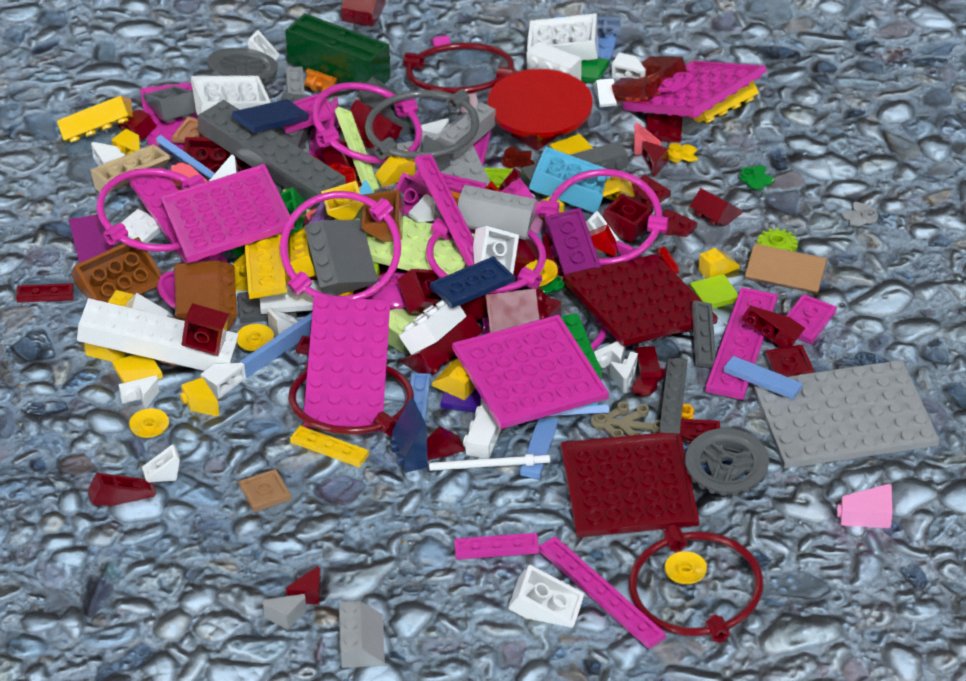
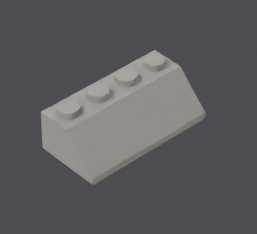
(461, 126)
(497, 210)

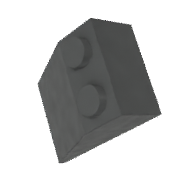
(171, 103)

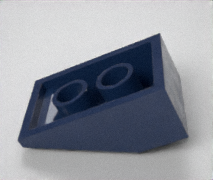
(410, 439)

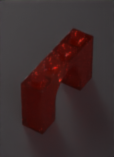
(646, 88)

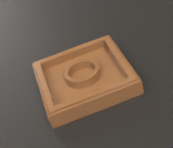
(264, 490)

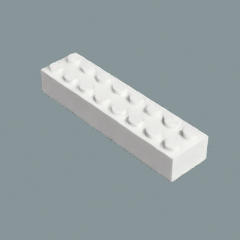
(146, 335)

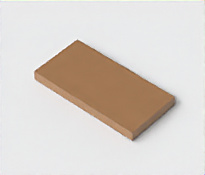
(786, 268)

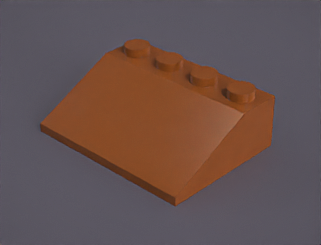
(117, 269)
(206, 285)

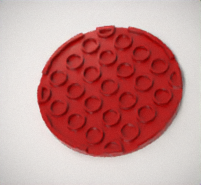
(540, 102)

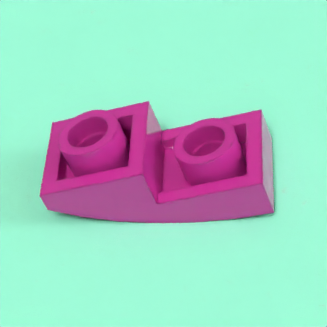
(676, 83)

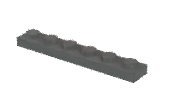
(673, 396)

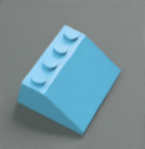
(556, 168)

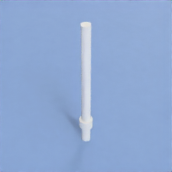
(528, 459)

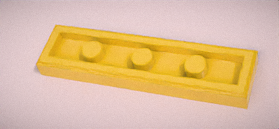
(329, 446)

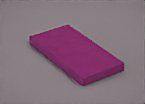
(88, 237)
(572, 241)

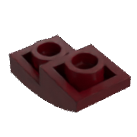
(647, 386)

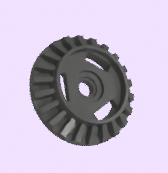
(243, 63)
(722, 444)

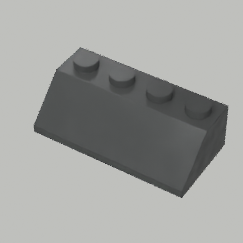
(373, 99)

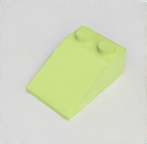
(397, 320)

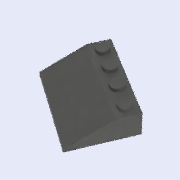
(340, 256)

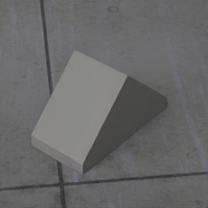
(284, 610)

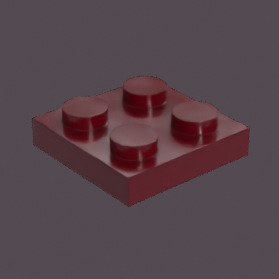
(665, 127)
(661, 191)
(789, 361)

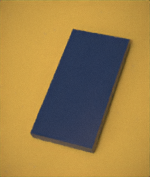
(270, 115)
(472, 282)

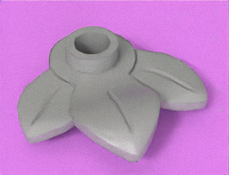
(860, 215)

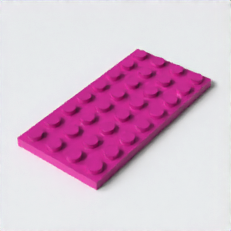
(347, 361)

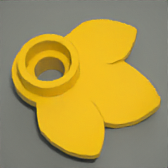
(678, 152)

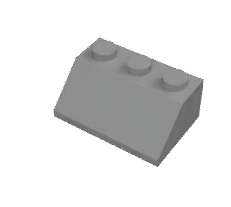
(361, 635)

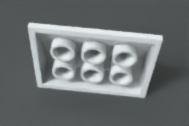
(570, 34)
(237, 90)

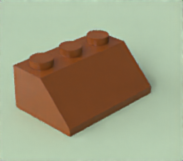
(378, 229)

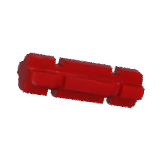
(664, 254)

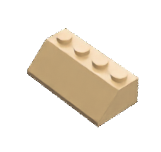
(144, 158)

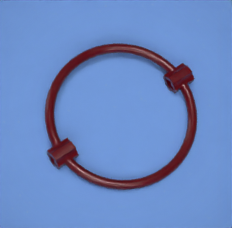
(416, 61)
(381, 422)
(715, 625)

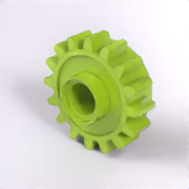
(778, 239)

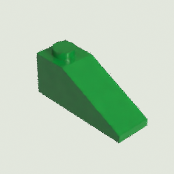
(292, 201)

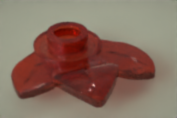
(514, 158)

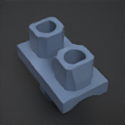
(608, 24)

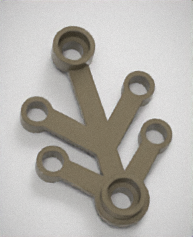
(605, 421)

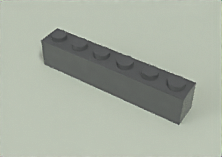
(607, 156)

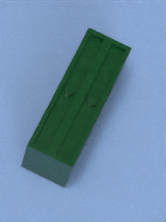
(336, 51)

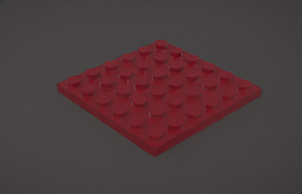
(636, 298)
(628, 484)

